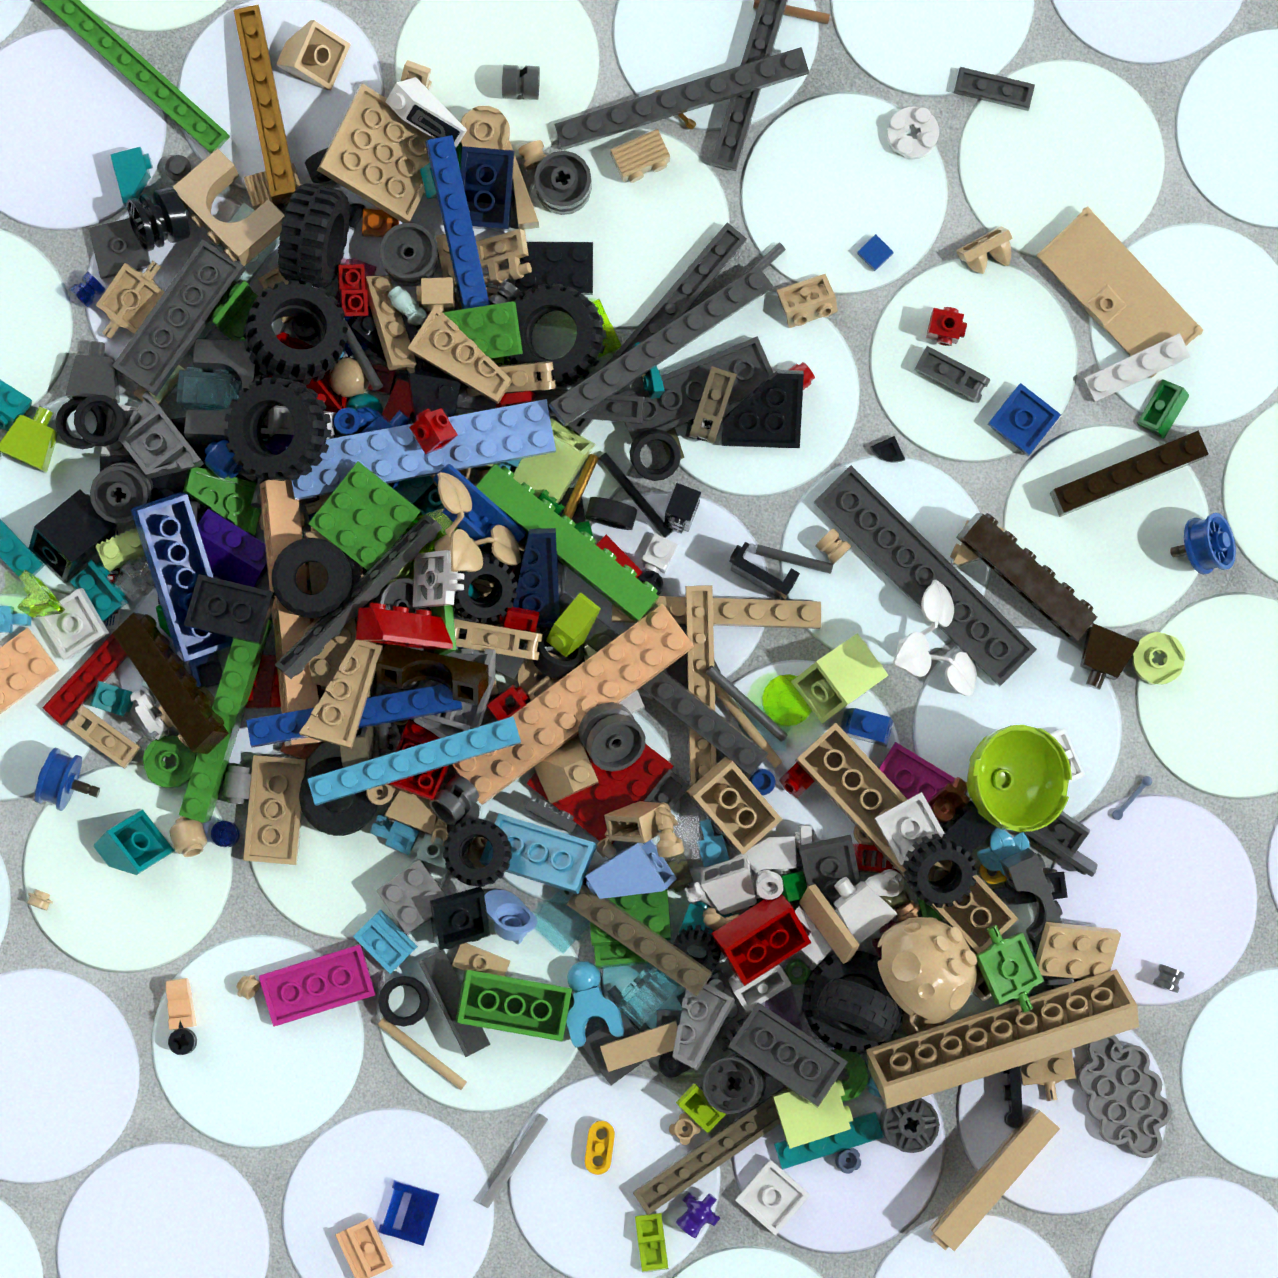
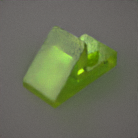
(40, 599)

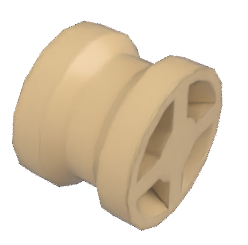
(532, 154)

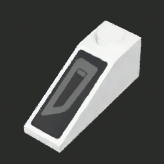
(424, 111)

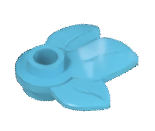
(1001, 847)

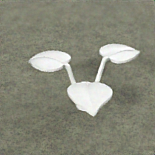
(913, 650)

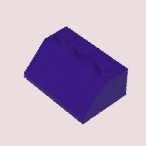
(232, 551)

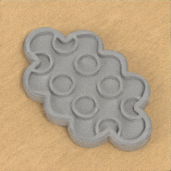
(1124, 1095)

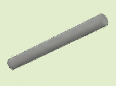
(514, 1160)

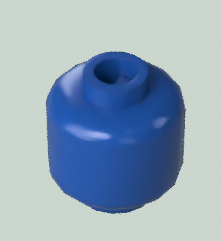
(220, 460)

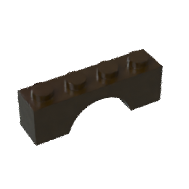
(405, 665)

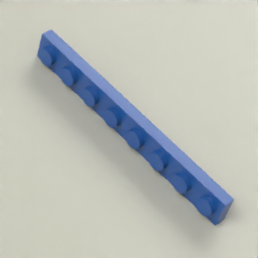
(457, 222)
(377, 711)

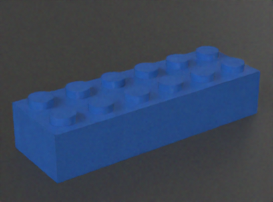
(175, 560)

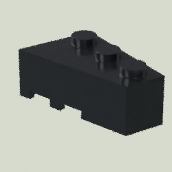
(432, 391)

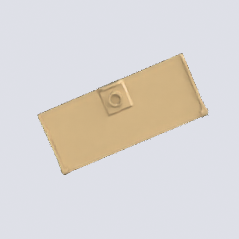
(1115, 286)

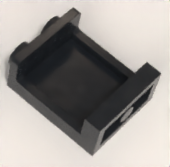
(760, 577)

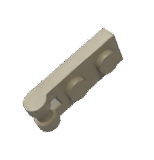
(713, 404)

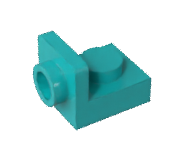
(112, 699)

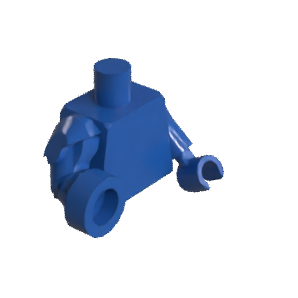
(350, 420)

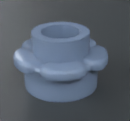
(854, 1164)

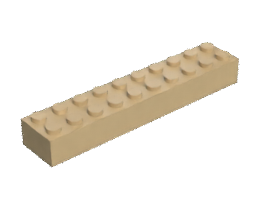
(864, 794)
(1002, 1038)

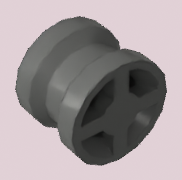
(1168, 978)

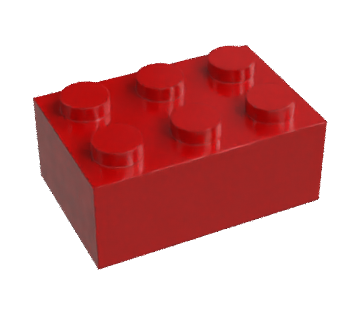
(761, 938)

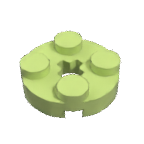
(1173, 660)

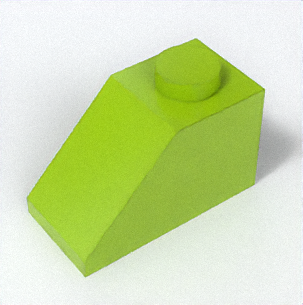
(573, 625)

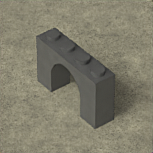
(230, 355)

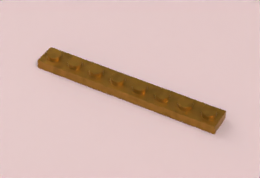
(265, 102)

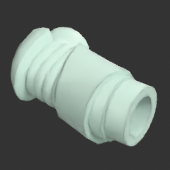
(407, 305)

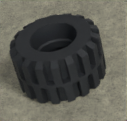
(493, 603)
(456, 842)
(954, 884)

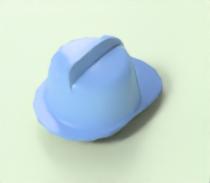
(510, 915)

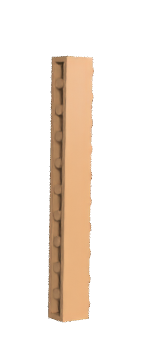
(282, 527)

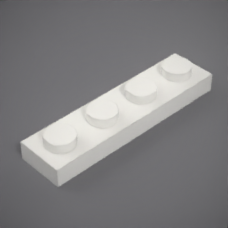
(1137, 367)

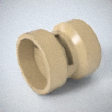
(833, 546)

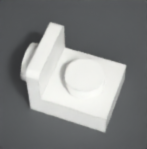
(659, 554)

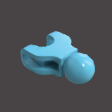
(589, 1003)

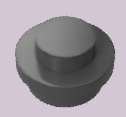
(177, 167)

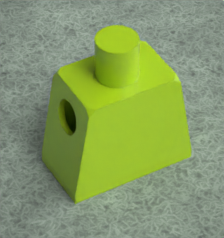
(31, 440)

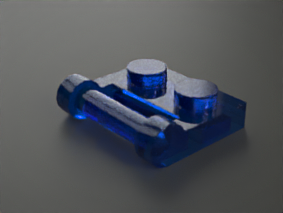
(418, 1214)

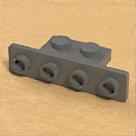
(1064, 839)

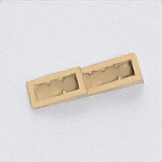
(525, 211)

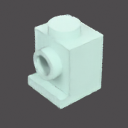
(421, 848)

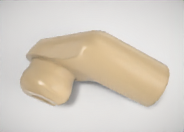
(715, 920)

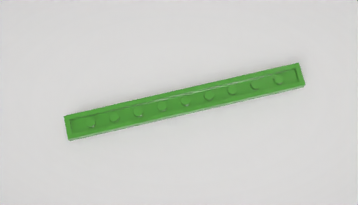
(140, 72)

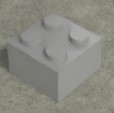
(410, 896)

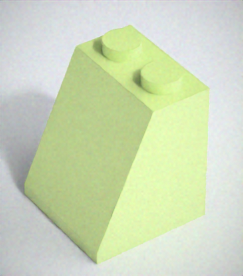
(558, 469)
(839, 678)

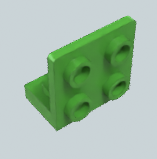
(232, 316)

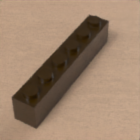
(1129, 473)
(1027, 576)
(171, 683)

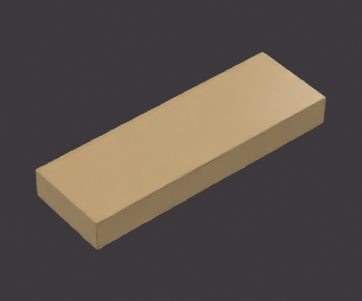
(829, 923)
(639, 1046)

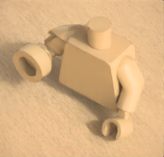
(409, 810)
(640, 824)

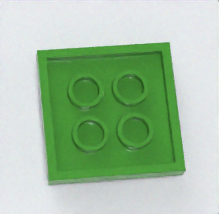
(364, 516)

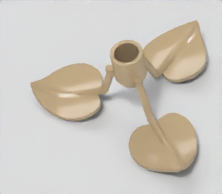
(463, 550)

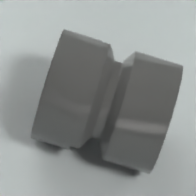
(520, 82)
(456, 797)

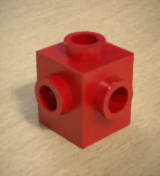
(937, 329)
(433, 430)

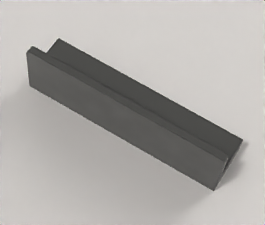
(447, 991)

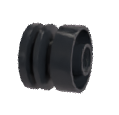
(160, 218)

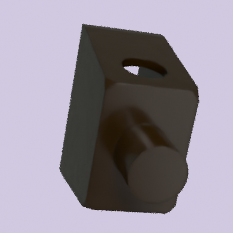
(1105, 654)

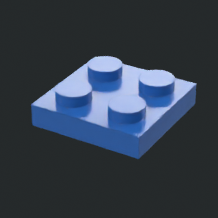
(1024, 419)

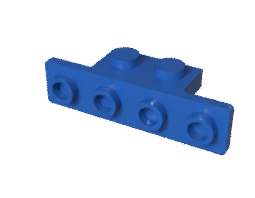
(483, 514)

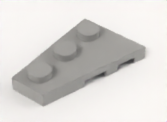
(700, 1024)

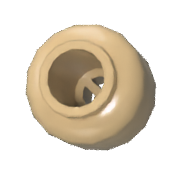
(188, 837)

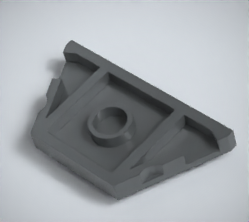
(157, 442)

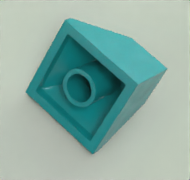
(133, 844)

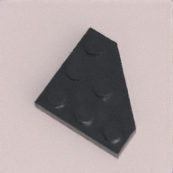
(768, 414)

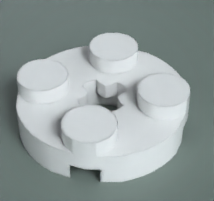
(919, 119)
(149, 713)

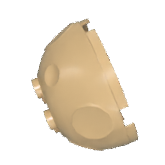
(927, 968)

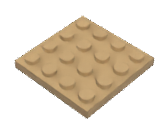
(378, 156)

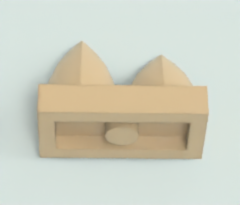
(994, 242)

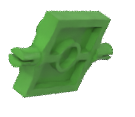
(1009, 968)

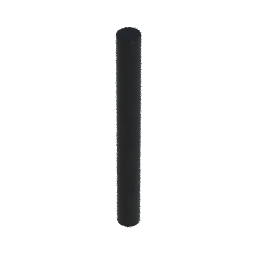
(635, 495)

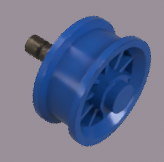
(1207, 544)
(60, 778)

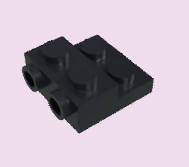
(459, 918)

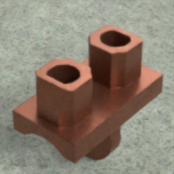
(949, 800)

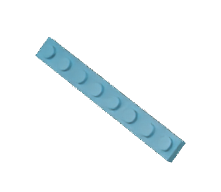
(414, 761)

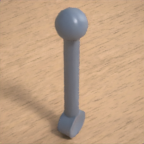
(1118, 814)

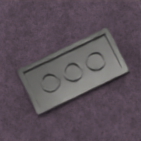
(787, 1054)

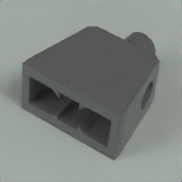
(93, 375)

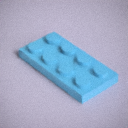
(544, 854)

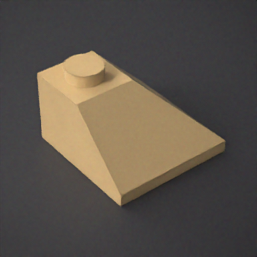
(314, 55)
(566, 771)

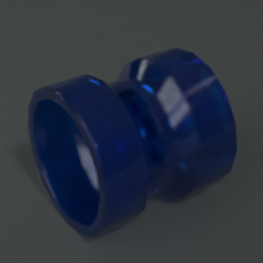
(86, 290)
(229, 836)

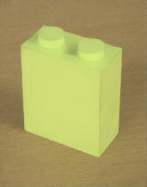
(807, 1123)

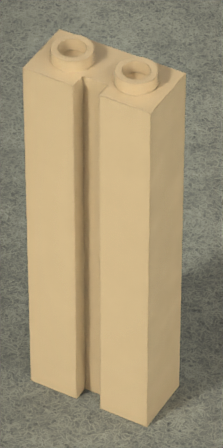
(993, 1180)

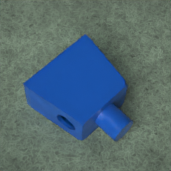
(867, 726)

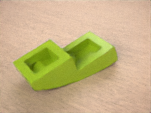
(651, 1242)

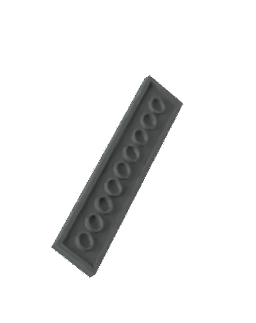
(914, 565)

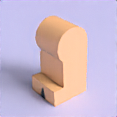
(180, 1004)

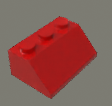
(402, 628)

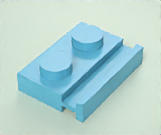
(385, 941)

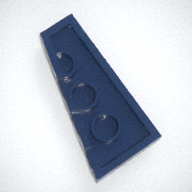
(538, 577)

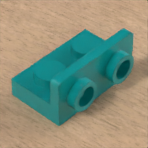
(103, 594)

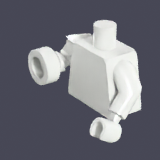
(733, 887)
(862, 906)

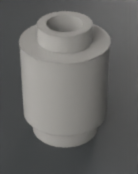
(237, 784)

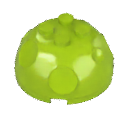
(1019, 778)

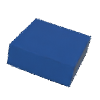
(875, 252)

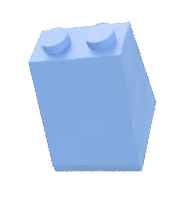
(631, 873)

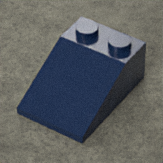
(488, 186)

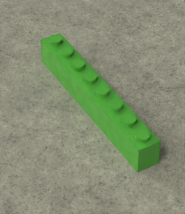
(574, 548)
(230, 706)

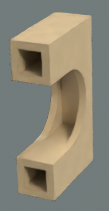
(240, 239)

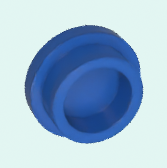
(763, 781)

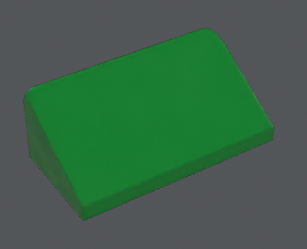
(1163, 408)

